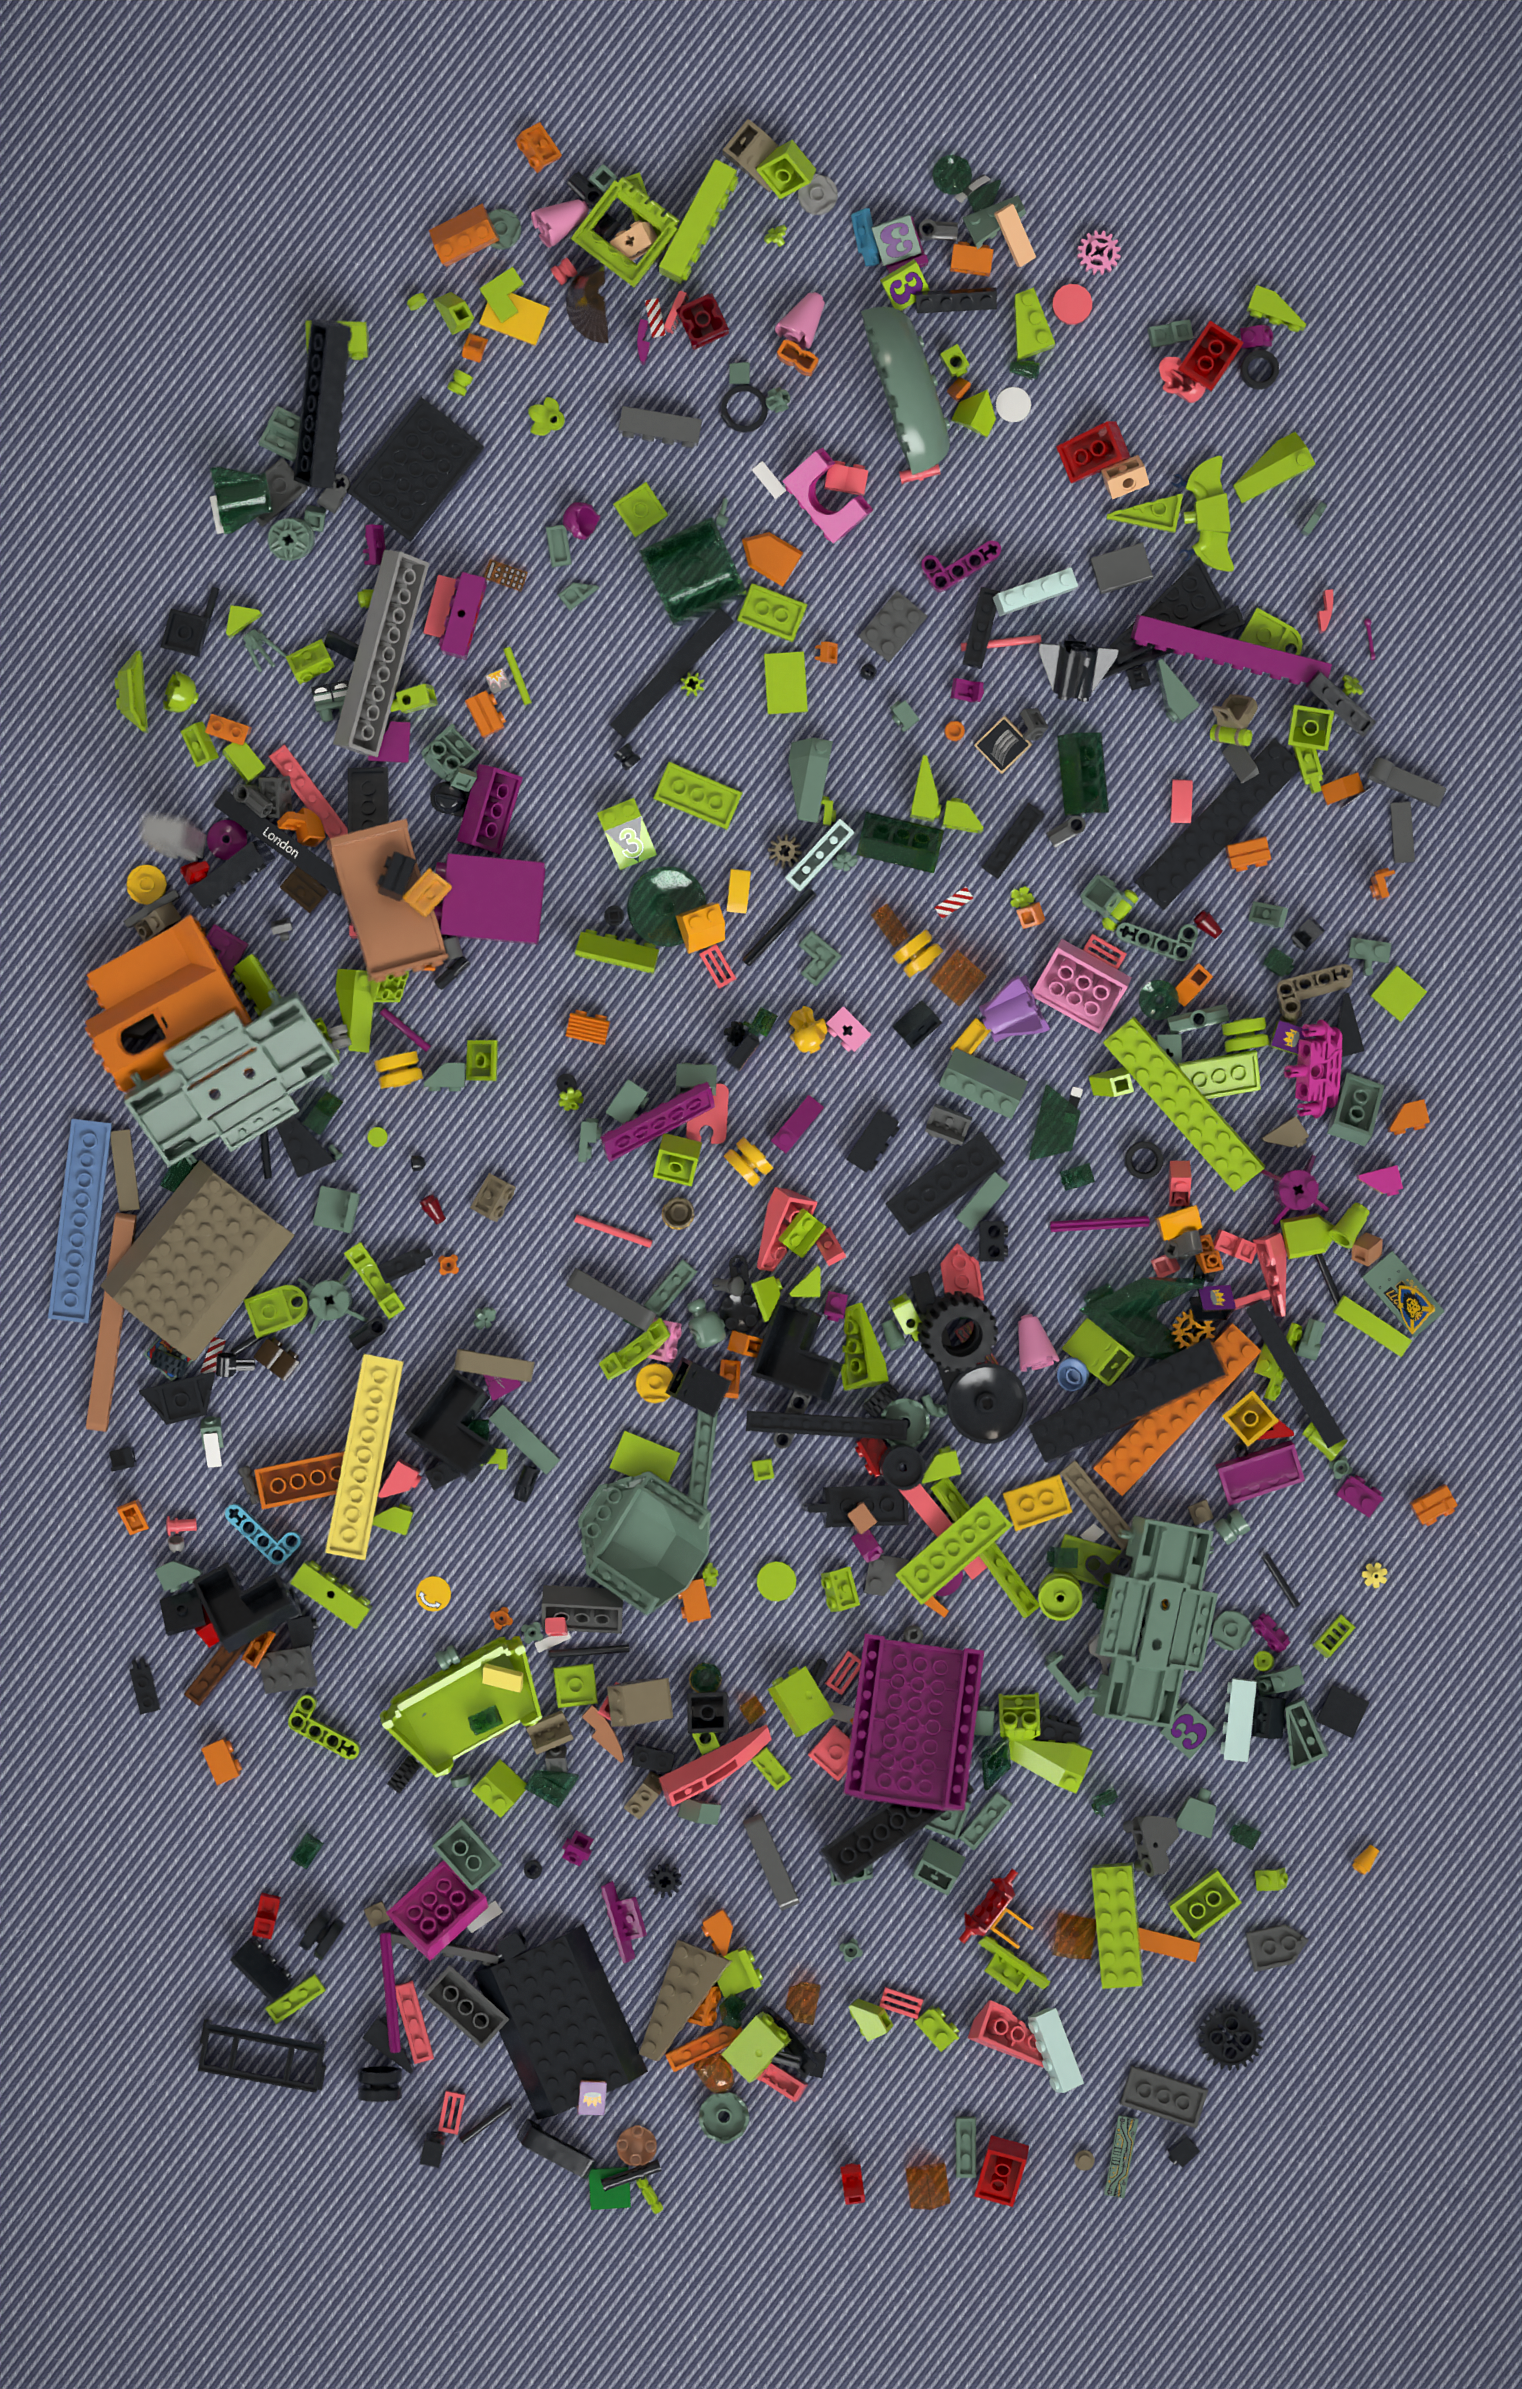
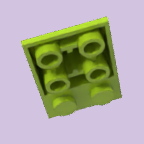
(388, 990)
(1098, 1352)

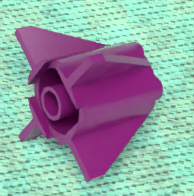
(1285, 1194)

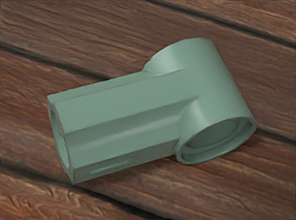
(1310, 1343)

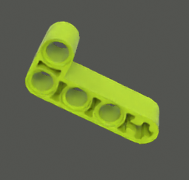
(326, 1730)

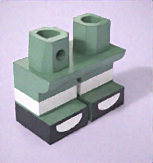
(324, 700)

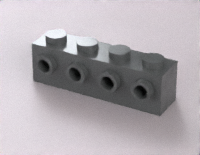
(660, 426)

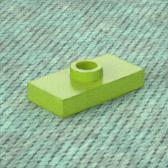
(771, 1768)

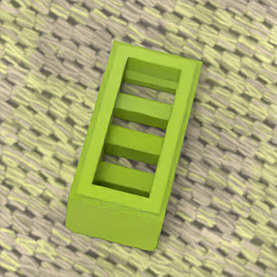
(1323, 1637)

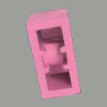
(845, 1018)

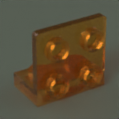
(958, 978)

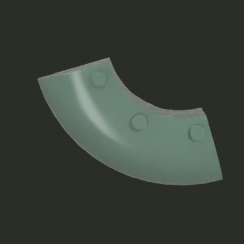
(907, 387)

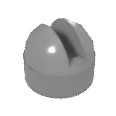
(176, 1543)

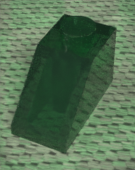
(323, 1113)

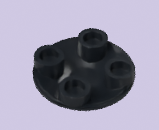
(739, 1312)

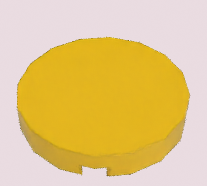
(146, 884)
(653, 1382)

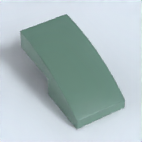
(1170, 333)

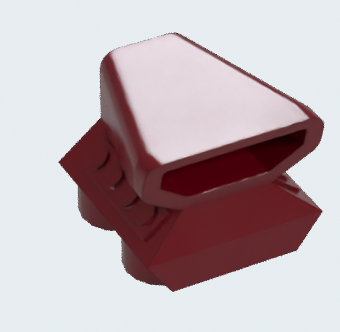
(703, 321)

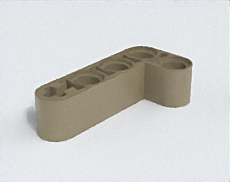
(1316, 988)
(494, 1365)

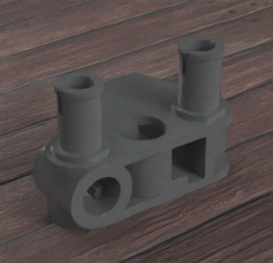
(1157, 1836)

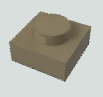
(1200, 1512)
(376, 1914)

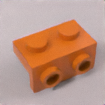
(1379, 887)

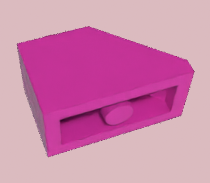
(1383, 1180)

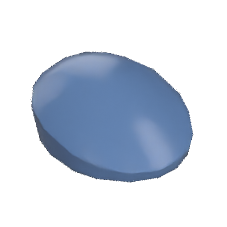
(1072, 1374)

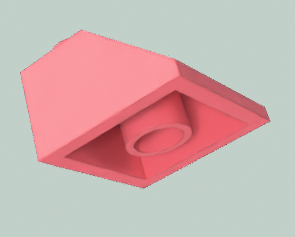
(401, 1479)

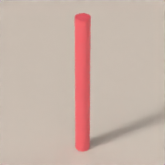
(1010, 641)
(613, 1231)

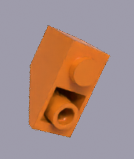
(1192, 984)
(1410, 1115)
(720, 1929)

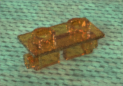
(890, 925)

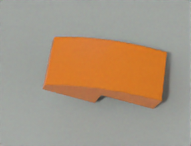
(1209, 1259)

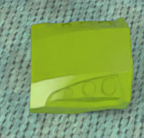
(1019, 1716)

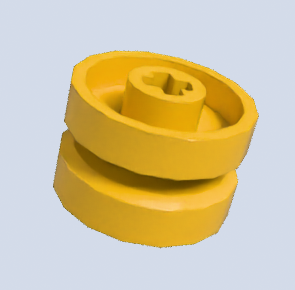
(918, 954)
(398, 1069)
(746, 1163)

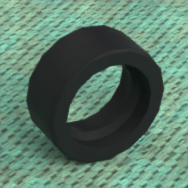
(1259, 385)
(1146, 1145)

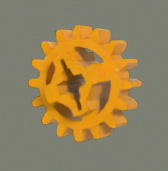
(1190, 1322)

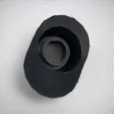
(449, 799)

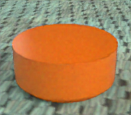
(954, 731)

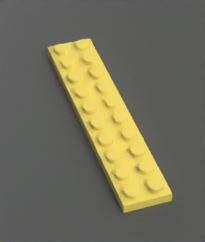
(364, 1457)

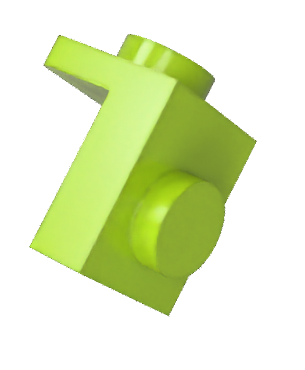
(829, 813)
(1271, 1879)

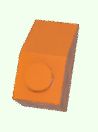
(744, 1344)

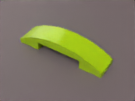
(370, 1274)
(636, 1351)

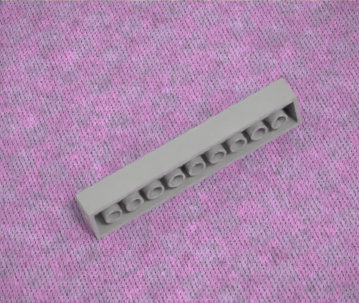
(381, 653)
(173, 837)

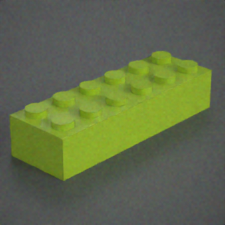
(698, 221)
(1117, 1925)

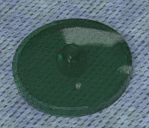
(658, 899)

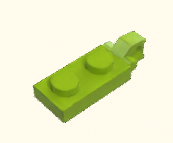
(1309, 767)

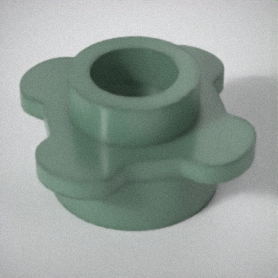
(1338, 1473)
(532, 1627)
(850, 1955)

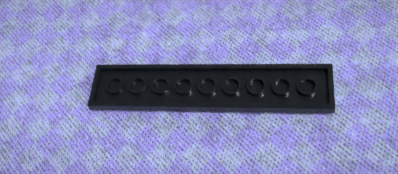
(1217, 826)

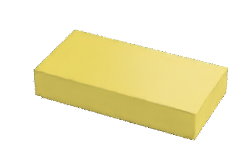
(502, 1677)

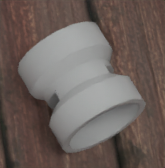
(339, 1036)

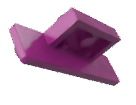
(625, 1920)

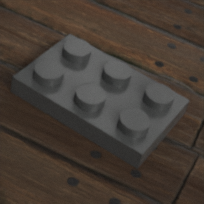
(892, 626)
(288, 1670)

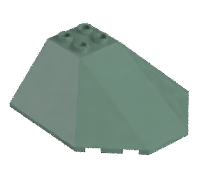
(644, 1540)

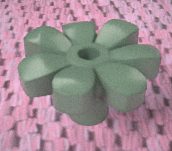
(844, 860)
(484, 1317)

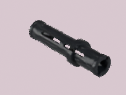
(630, 2175)

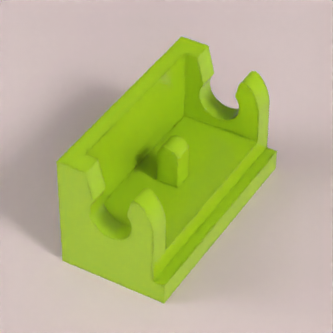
(244, 761)

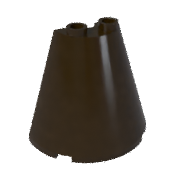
(586, 306)

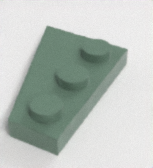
(984, 224)

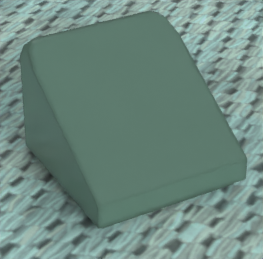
(739, 373)
(315, 517)

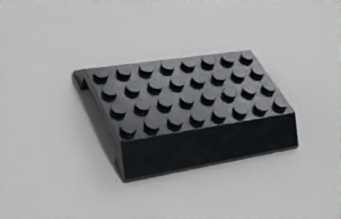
(561, 2022)

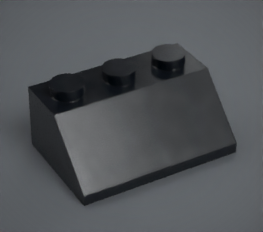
(261, 1969)

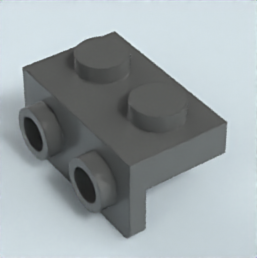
(948, 1124)

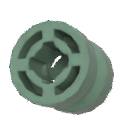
(447, 1657)

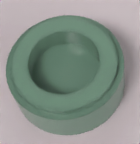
(461, 1781)

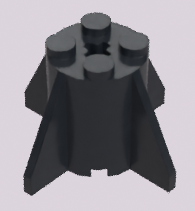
(1074, 667)

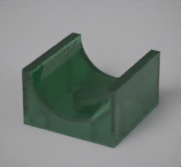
(693, 573)

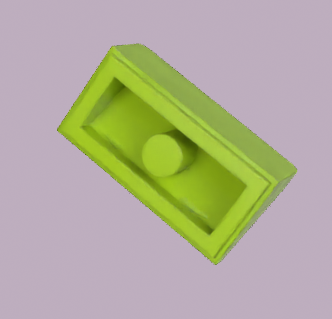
(199, 744)

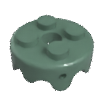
(915, 1413)
(719, 2130)

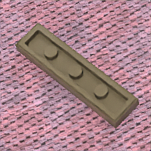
(125, 1170)

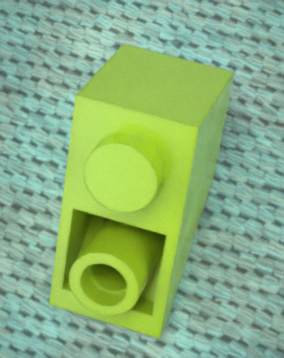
(454, 312)
(1111, 1083)
(872, 2019)

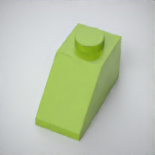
(395, 1519)

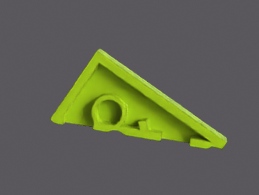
(1157, 515)

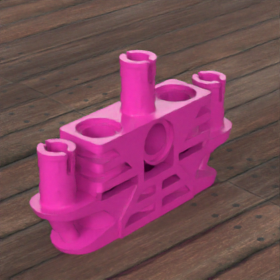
(1317, 1069)

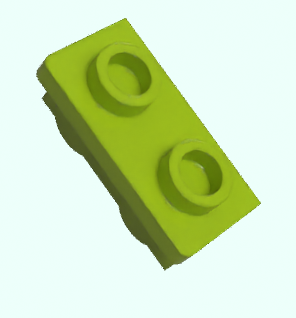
(310, 661)
(802, 1233)
(840, 1589)
(937, 2028)

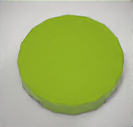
(776, 1581)

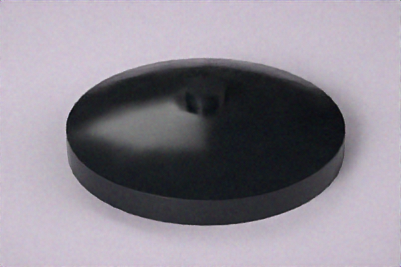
(987, 1403)

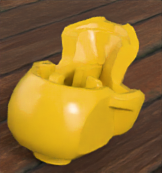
(808, 1032)

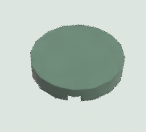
(507, 228)
(1231, 1630)

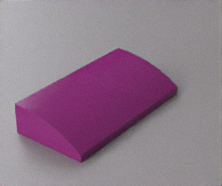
(1260, 1472)

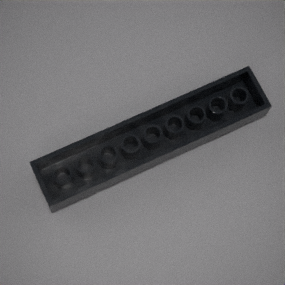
(1128, 1400)

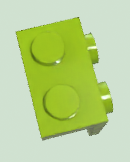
(740, 1973)

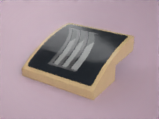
(1003, 744)

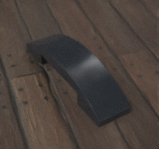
(796, 2045)

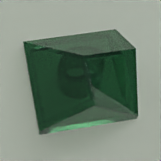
(995, 1762)

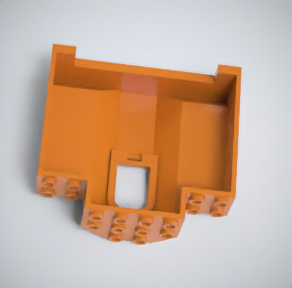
(166, 977)

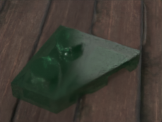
(551, 1785)

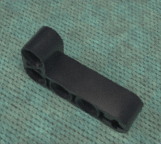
(1111, 1568)
(557, 2151)

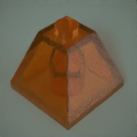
(1073, 1936)

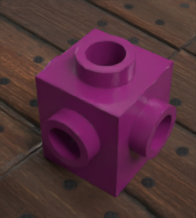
(577, 1848)

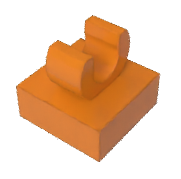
(828, 652)

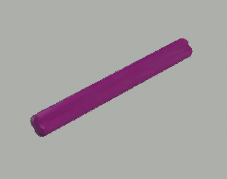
(1103, 1223)

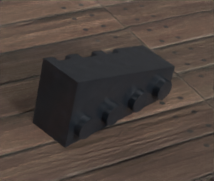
(232, 873)

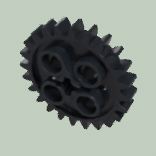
(1243, 2025)

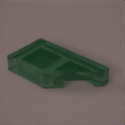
(984, 196)

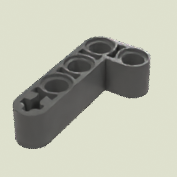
(1404, 782)

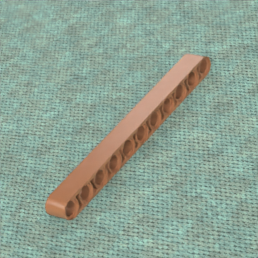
(109, 1331)

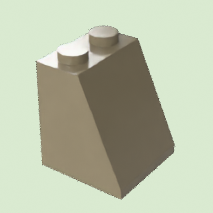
(640, 1701)

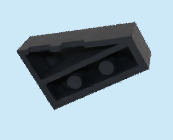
(302, 1147)

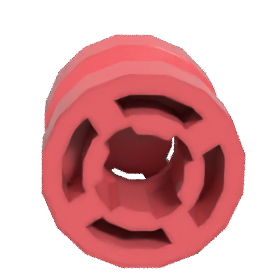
(564, 271)

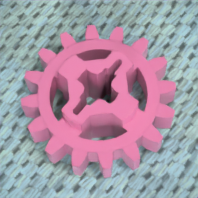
(1094, 244)

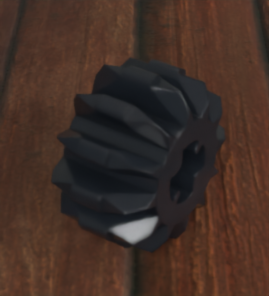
(660, 1875)

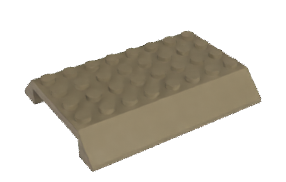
(196, 1261)

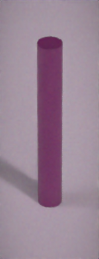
(405, 1029)

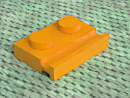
(427, 892)

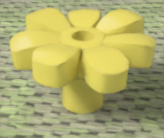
(1371, 1573)

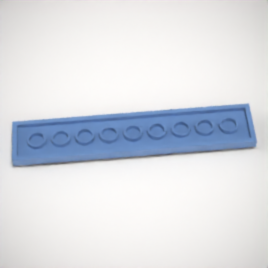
(80, 1221)

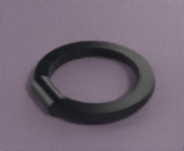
(727, 418)

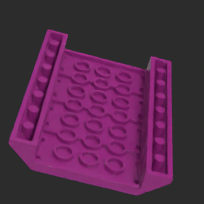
(914, 1724)

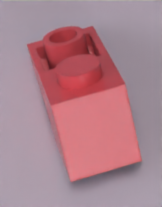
(1179, 1183)

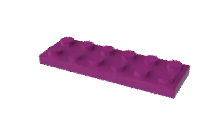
(657, 1121)

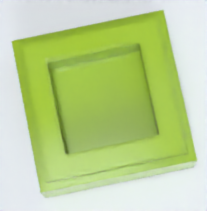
(762, 1469)

